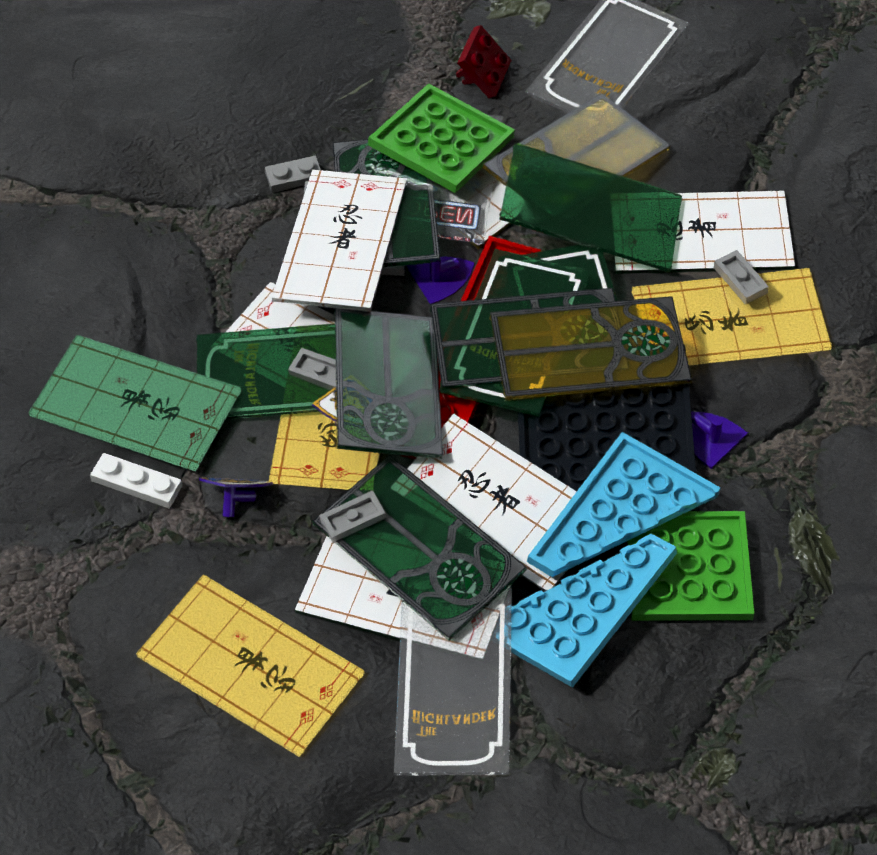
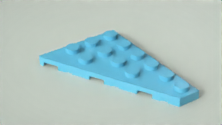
(618, 501)
(576, 619)

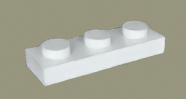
(136, 480)

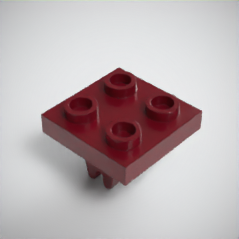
(483, 62)

